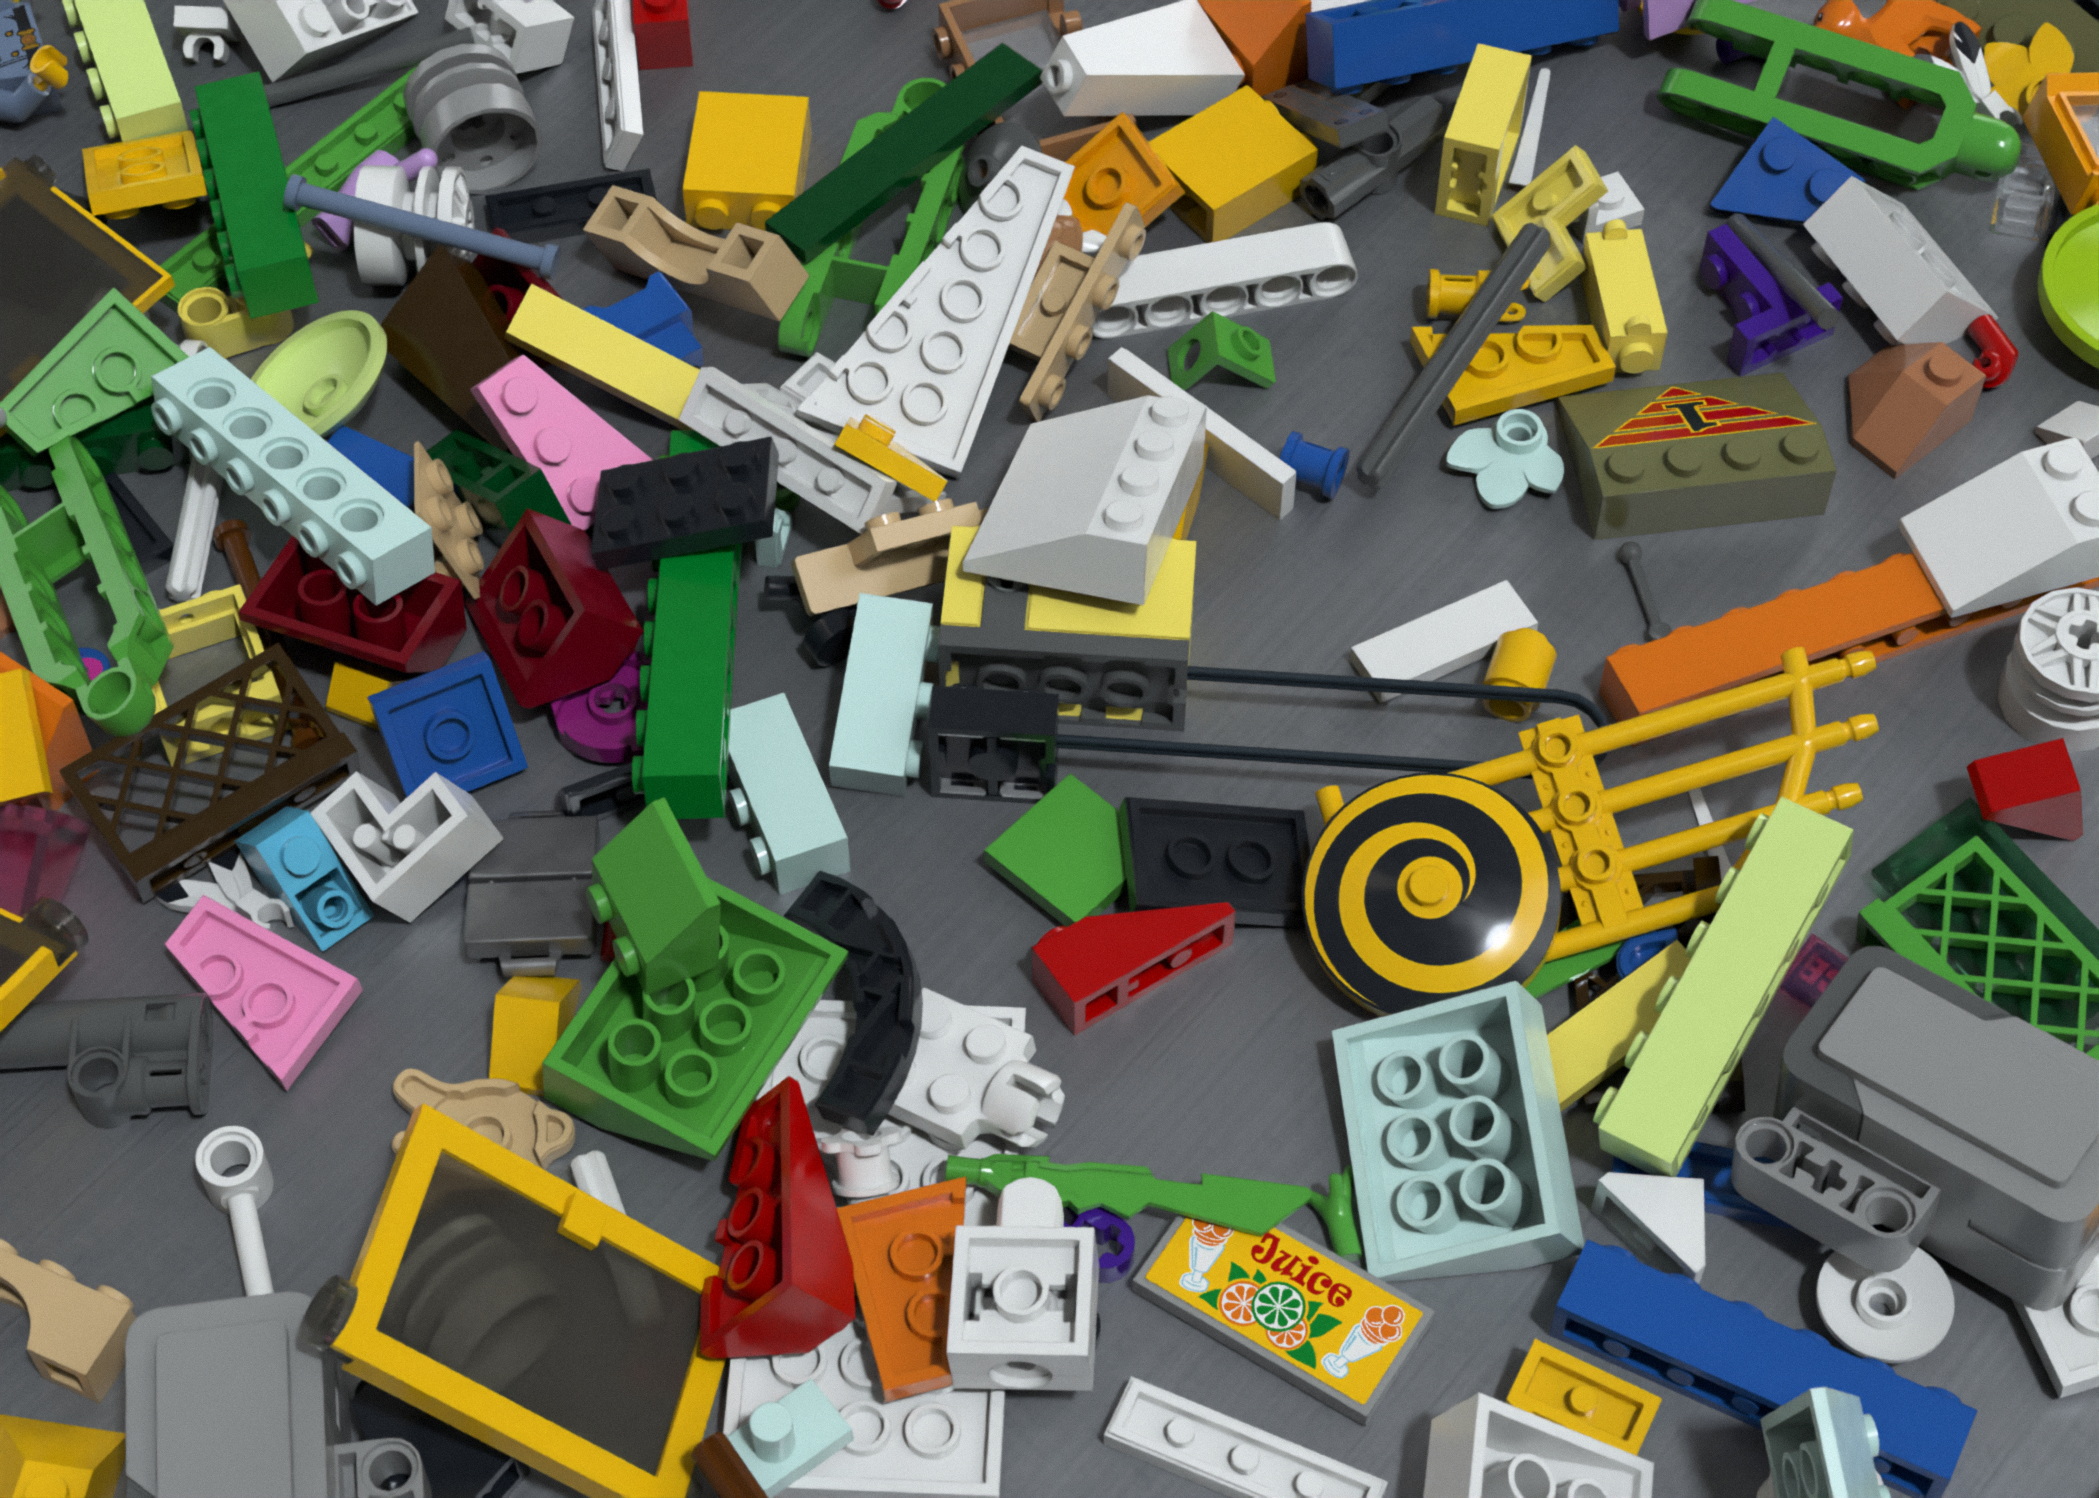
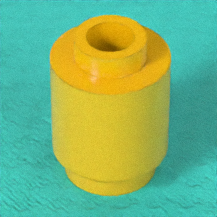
(1519, 660)

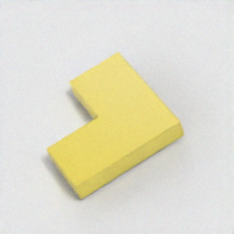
(1553, 203)

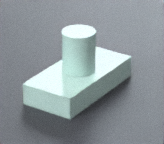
(790, 1437)

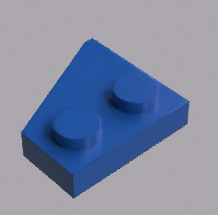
(1781, 178)

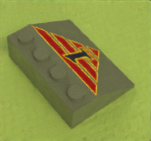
(1696, 455)

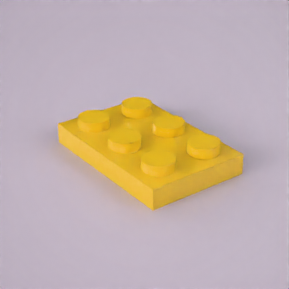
(143, 174)

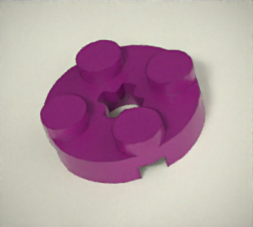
(602, 735)

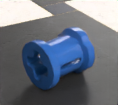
(1316, 464)

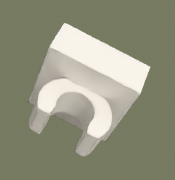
(206, 25)

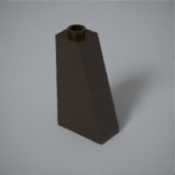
(452, 335)

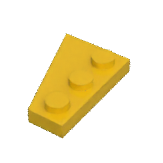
(1521, 368)

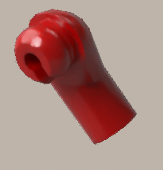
(1997, 353)

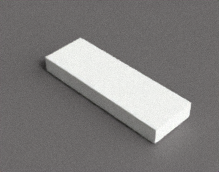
(1443, 638)

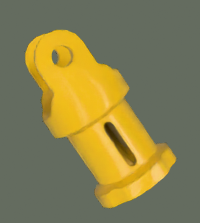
(1454, 292)

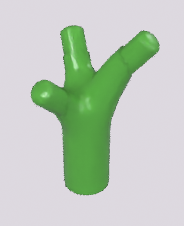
(1338, 1216)

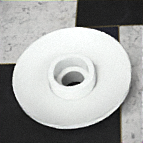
(1915, 1294)

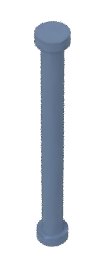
(300, 194)

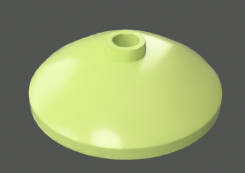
(326, 369)

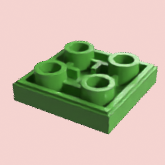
(1064, 853)

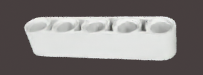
(1229, 279)

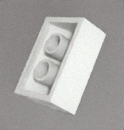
(1894, 267)

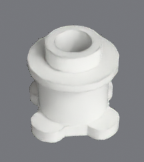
(863, 1163)

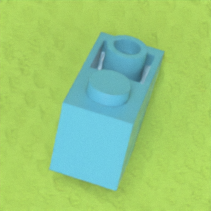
(306, 874)

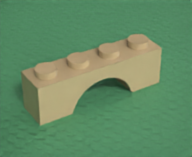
(743, 271)
(73, 1329)

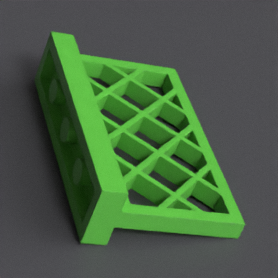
(1885, 927)

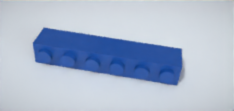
(1406, 37)
(1750, 1364)

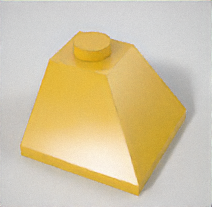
(58, 1459)

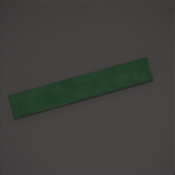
(904, 152)

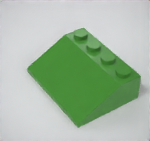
(698, 1052)

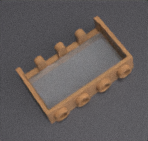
(1033, 30)

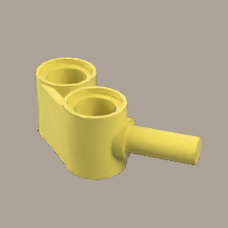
(226, 322)

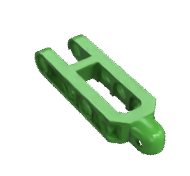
(1962, 143)
(840, 277)
(52, 546)

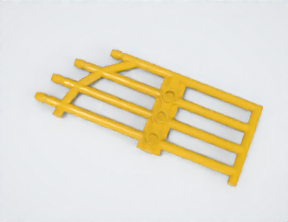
(1581, 811)

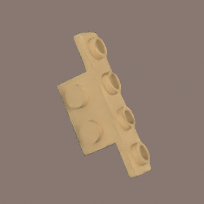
(1064, 305)
(885, 559)

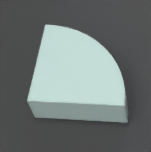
(772, 549)

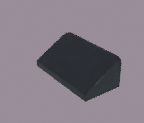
(601, 794)

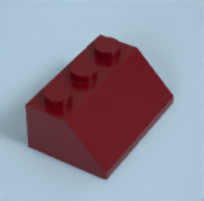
(312, 604)
(552, 612)

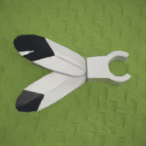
(1972, 67)
(231, 890)

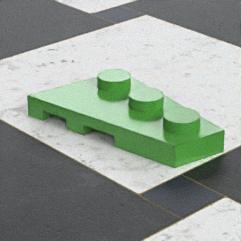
(89, 375)

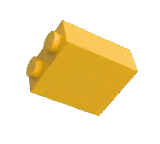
(745, 158)
(1234, 164)

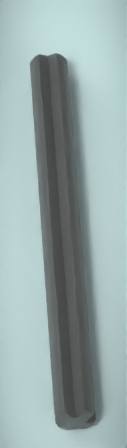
(1453, 356)

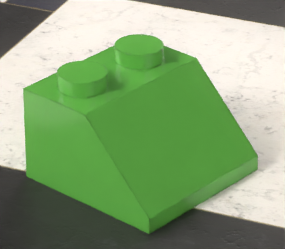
(656, 901)

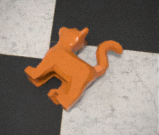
(1899, 26)

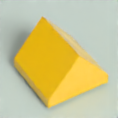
(352, 685)

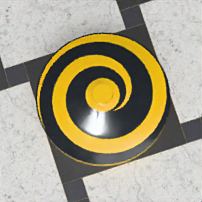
(1430, 893)

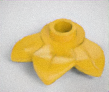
(2020, 71)

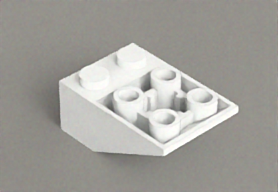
(306, 33)

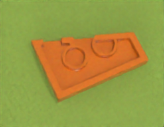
(904, 1281)

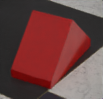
(2030, 789)

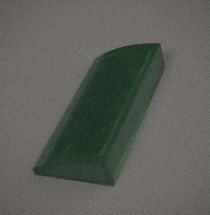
(1945, 838)

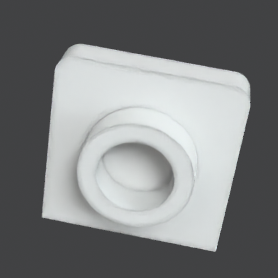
(1615, 204)

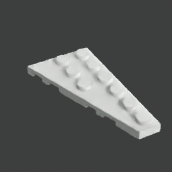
(946, 330)

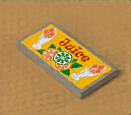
(1288, 1309)

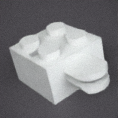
(1028, 1295)

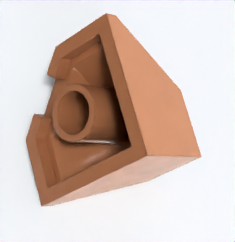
(1910, 402)

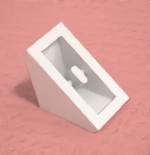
(1656, 1219)

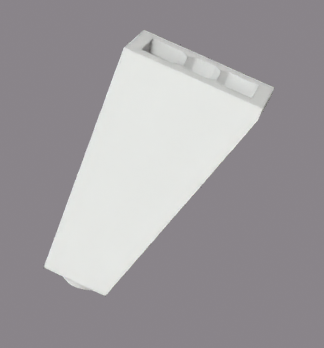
(1143, 65)

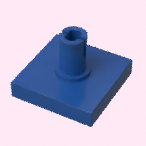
(449, 726)

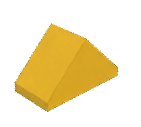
(527, 1025)

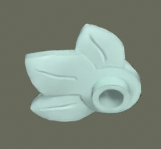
(1505, 465)

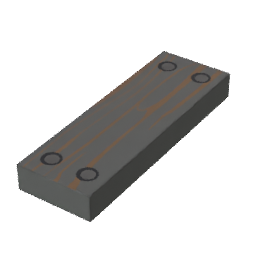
(1327, 115)

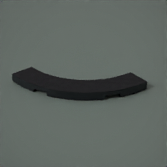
(883, 994)

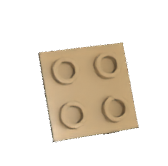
(452, 523)

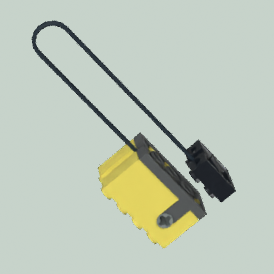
(1043, 657)

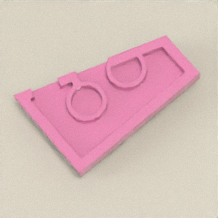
(555, 433)
(263, 986)

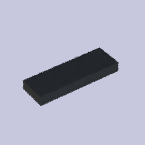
(559, 208)

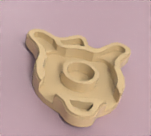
(493, 1110)

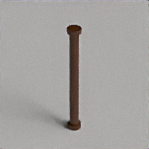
(233, 539)

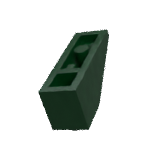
(495, 483)

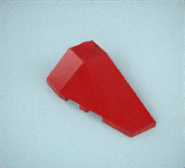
(785, 1253)

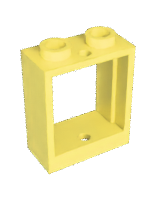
(1482, 134)
(209, 622)

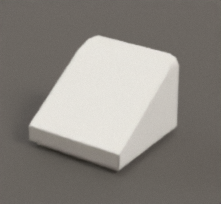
(2077, 421)

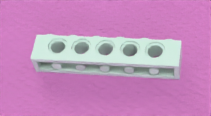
(293, 476)

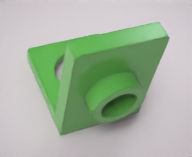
(1225, 345)

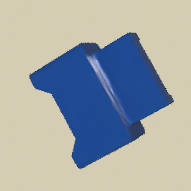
(656, 317)

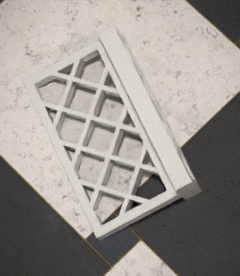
(807, 453)

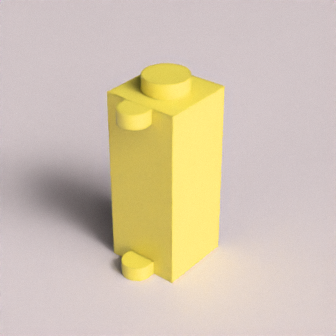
(1624, 297)

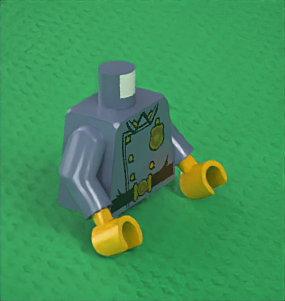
(27, 68)

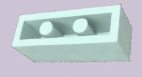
(884, 695)
(782, 797)

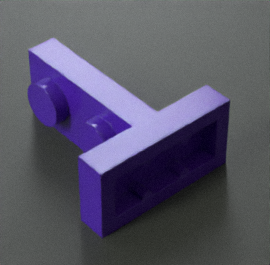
(1768, 317)

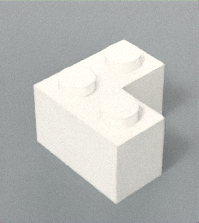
(410, 848)

